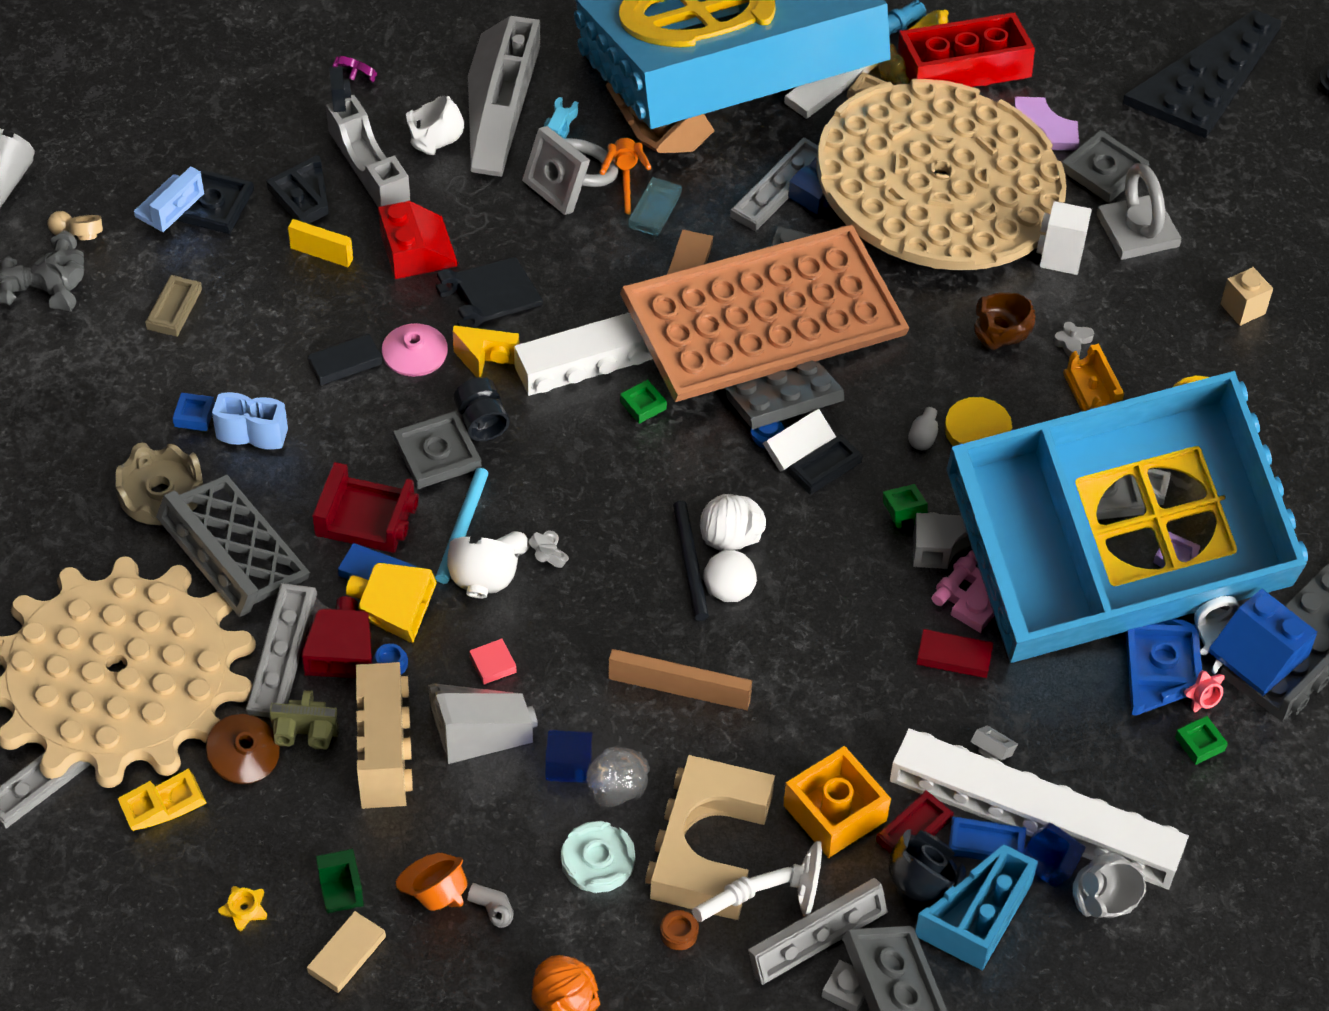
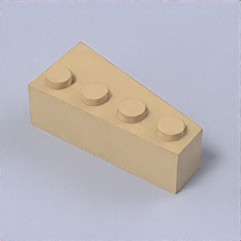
(381, 735)

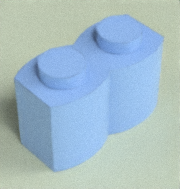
(250, 420)

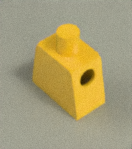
(394, 597)

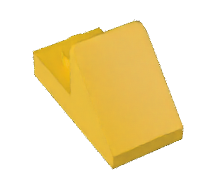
(481, 345)

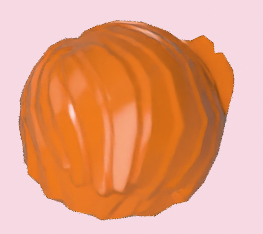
(564, 985)

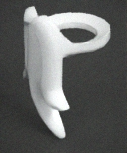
(1211, 621)

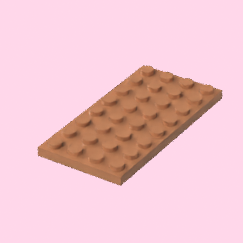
(763, 312)

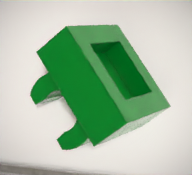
(904, 503)

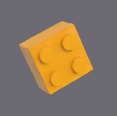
(836, 801)

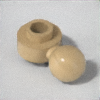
(83, 227)

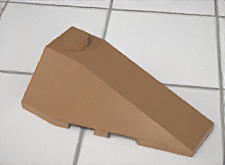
(670, 138)

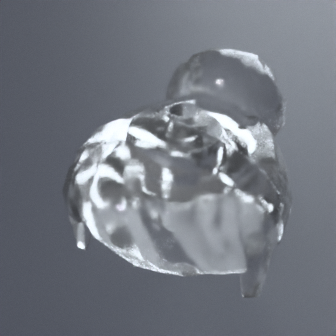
(617, 781)

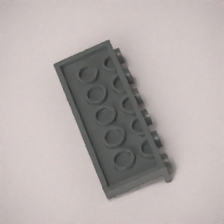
(1313, 673)

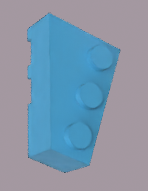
(979, 908)

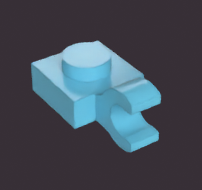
(562, 117)

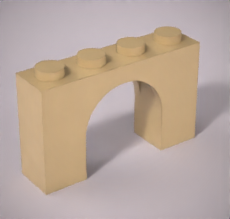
(704, 791)

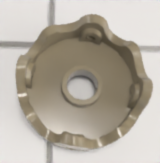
(147, 470)

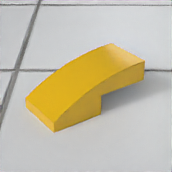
(158, 804)

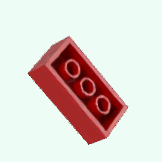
(969, 51)

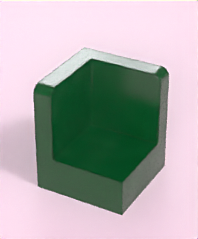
(339, 881)

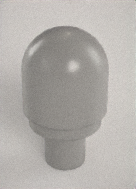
(924, 430)

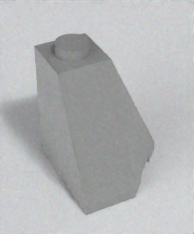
(479, 720)

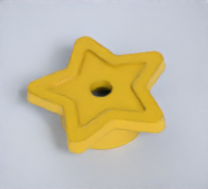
(241, 897)

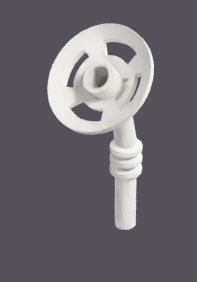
(802, 877)

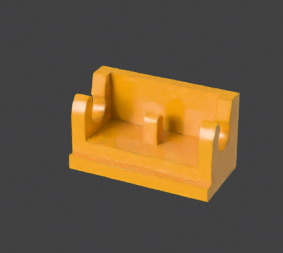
(1092, 379)

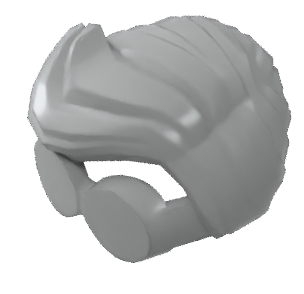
(1108, 887)

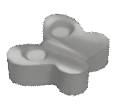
(1072, 337)
(546, 548)

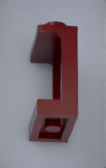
(364, 511)

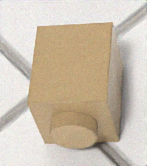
(1246, 296)

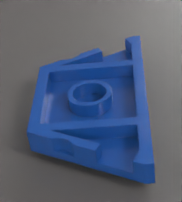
(1161, 663)

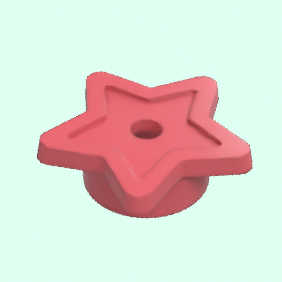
(1206, 691)

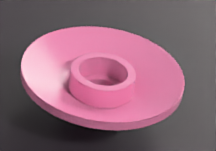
(414, 350)

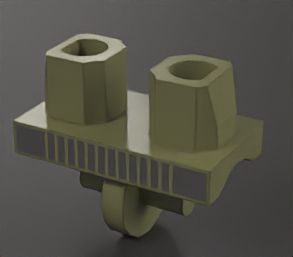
(304, 718)

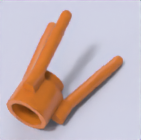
(625, 156)

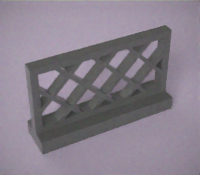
(211, 552)

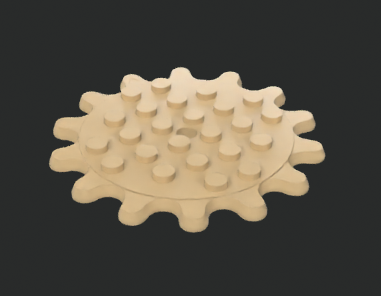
(164, 695)

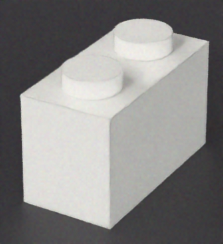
(1064, 237)

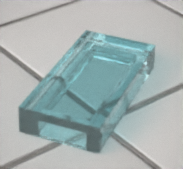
(655, 206)

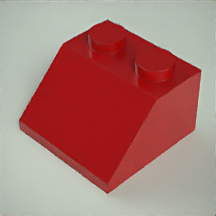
(415, 239)

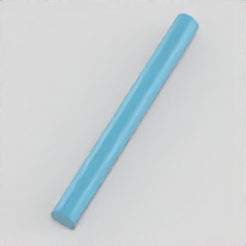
(464, 519)

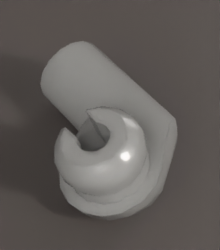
(496, 904)

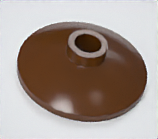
(237, 763)

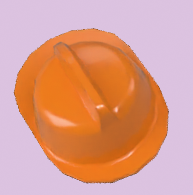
(435, 881)

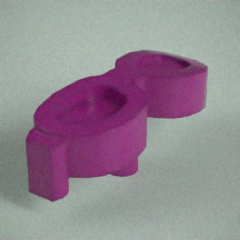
(355, 65)

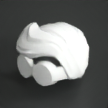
(439, 125)
(732, 522)

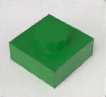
(643, 401)
(1201, 740)

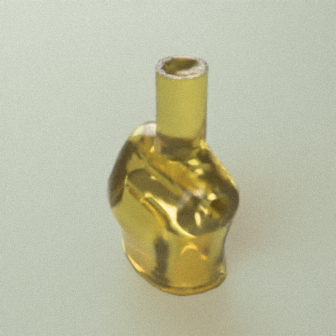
(894, 69)

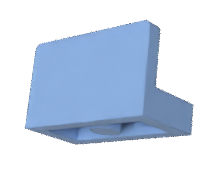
(171, 199)

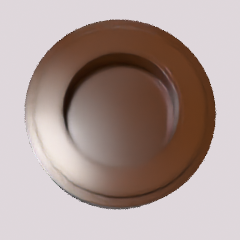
(679, 930)

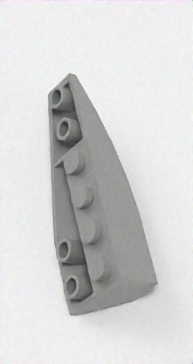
(498, 89)

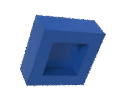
(193, 411)

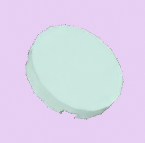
(598, 857)

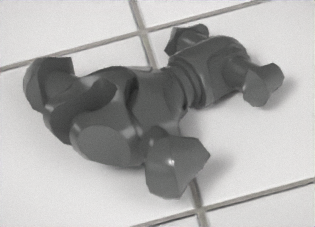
(54, 272)

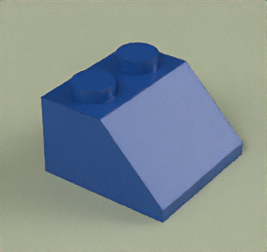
(1263, 642)

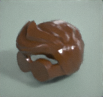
(1003, 319)

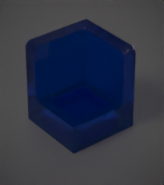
(568, 756)
(1055, 852)

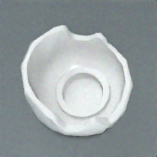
(730, 576)

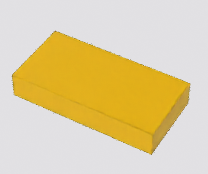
(320, 243)

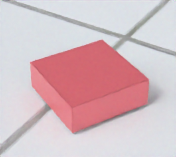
(492, 661)

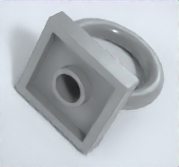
(559, 168)
(1139, 223)

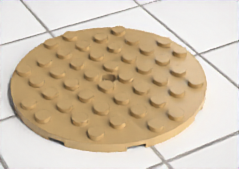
(882, 161)

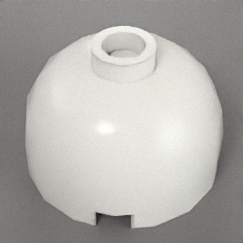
(481, 566)

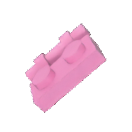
(970, 606)

